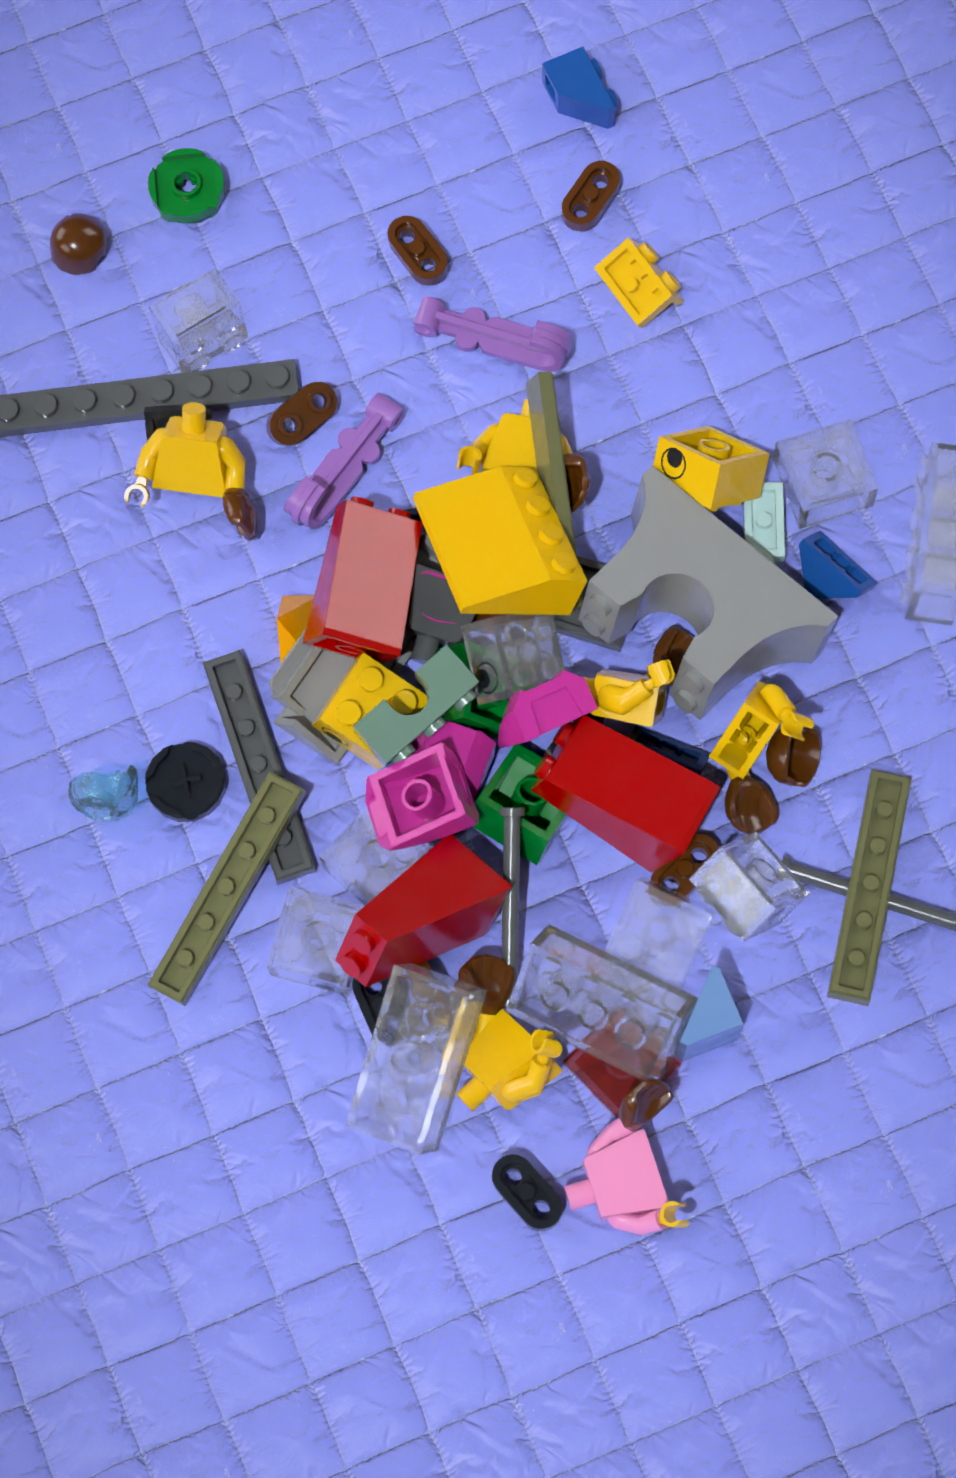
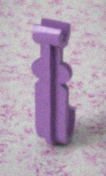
(536, 347)
(342, 467)

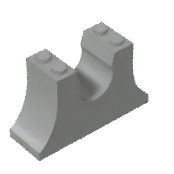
(703, 571)

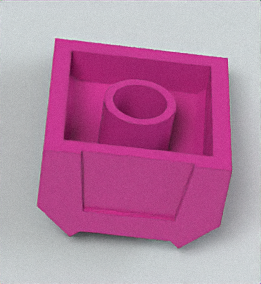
(545, 708)
(471, 748)
(420, 799)

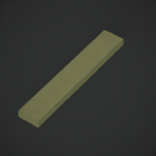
(549, 449)
(227, 888)
(869, 888)

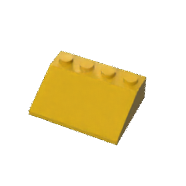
(501, 544)

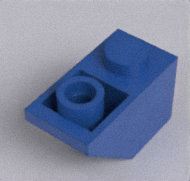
(577, 88)

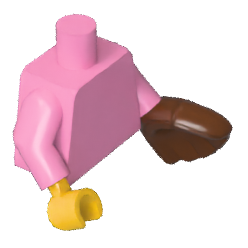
(623, 1170)

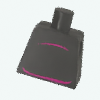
(433, 614)

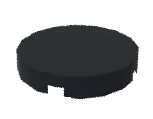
(185, 782)

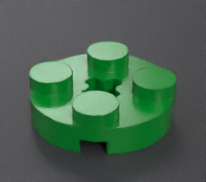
(186, 206)

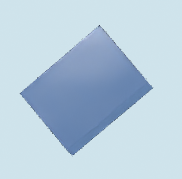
(713, 1019)

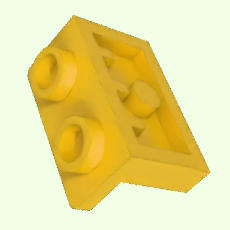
(639, 281)

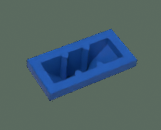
(830, 571)

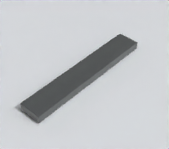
(255, 754)

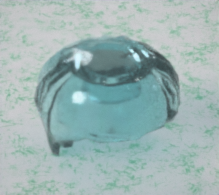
(105, 795)

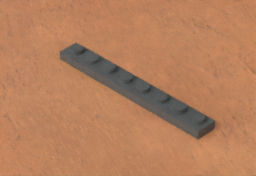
(127, 399)

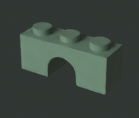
(446, 685)

